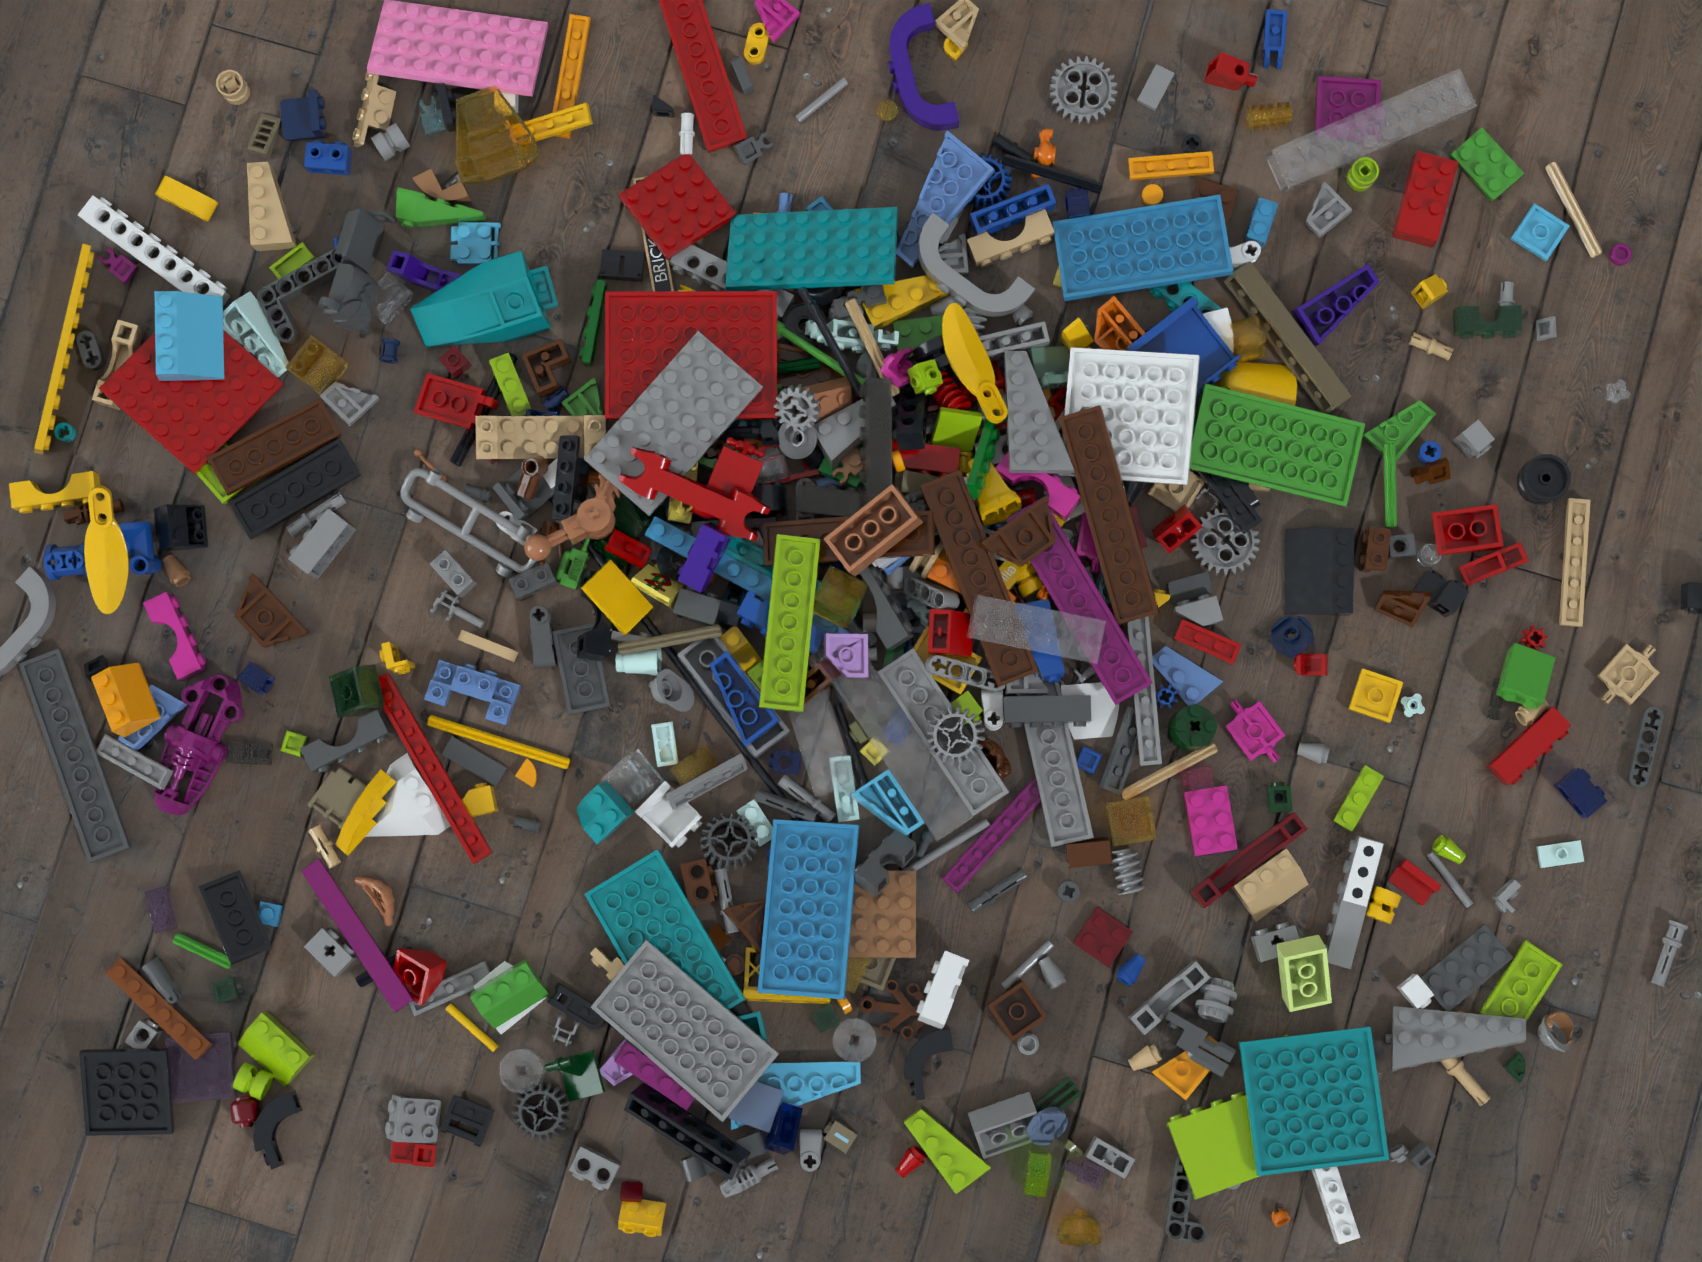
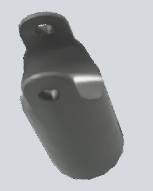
(162, 980)

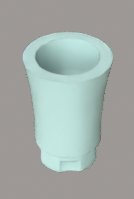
(640, 662)

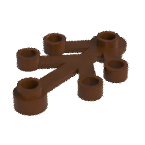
(905, 1009)

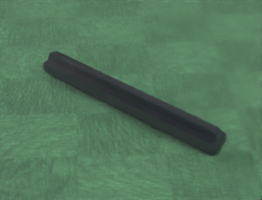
(1052, 173)

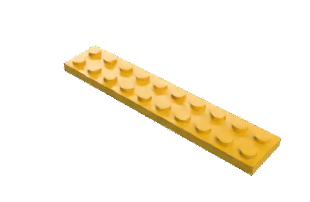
(62, 357)

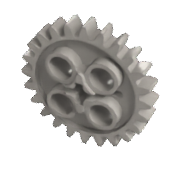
(1101, 92)
(1211, 554)

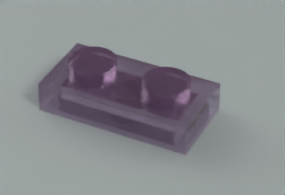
(161, 909)

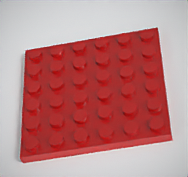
(191, 415)

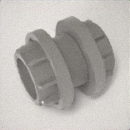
(1216, 1000)

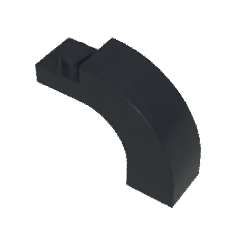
(925, 1047)
(267, 1125)

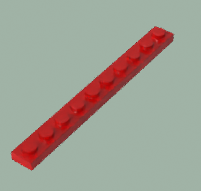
(433, 771)

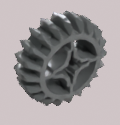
(720, 841)
(535, 1129)

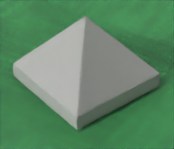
(1546, 328)

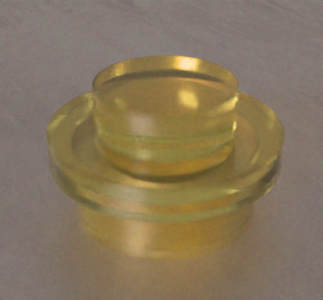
(887, 110)

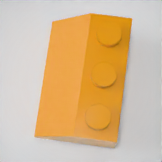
(126, 698)

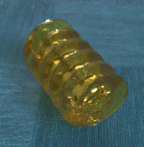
(1269, 116)

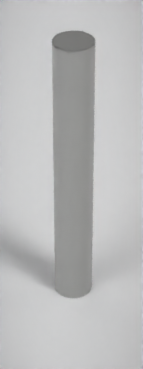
(821, 100)
(1449, 879)
(1031, 961)

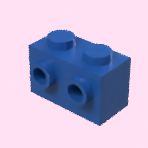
(328, 158)

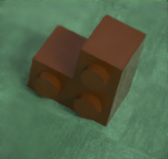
(541, 364)
(819, 679)

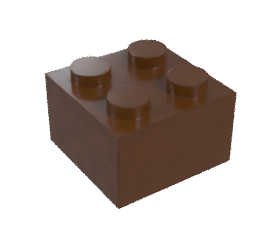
(1017, 1010)

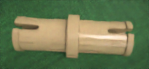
(1431, 346)
(324, 846)

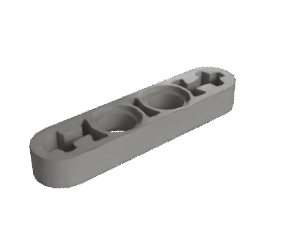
(965, 676)

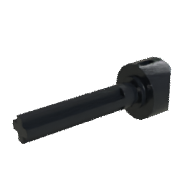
(767, 432)

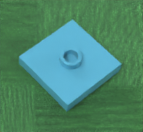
(1540, 232)

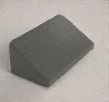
(1189, 587)

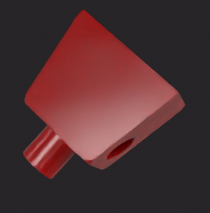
(1229, 72)

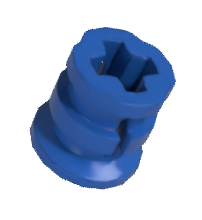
(1429, 446)

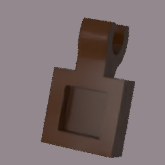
(1433, 473)

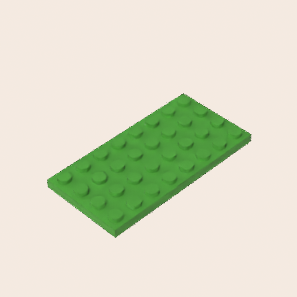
(1275, 445)

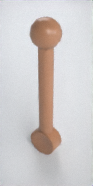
(418, 453)

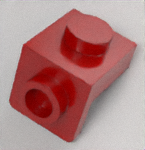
(1311, 664)

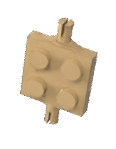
(1628, 674)

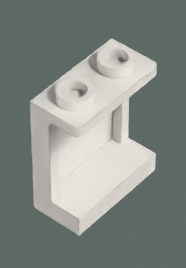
(669, 823)

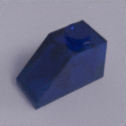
(784, 1129)

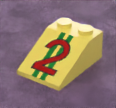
(657, 585)

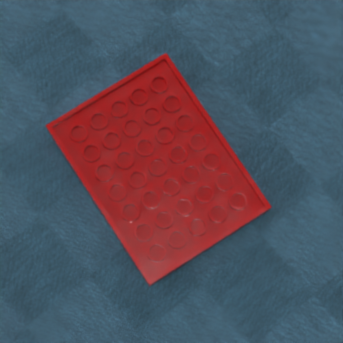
(653, 326)

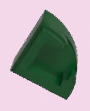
(1516, 1066)

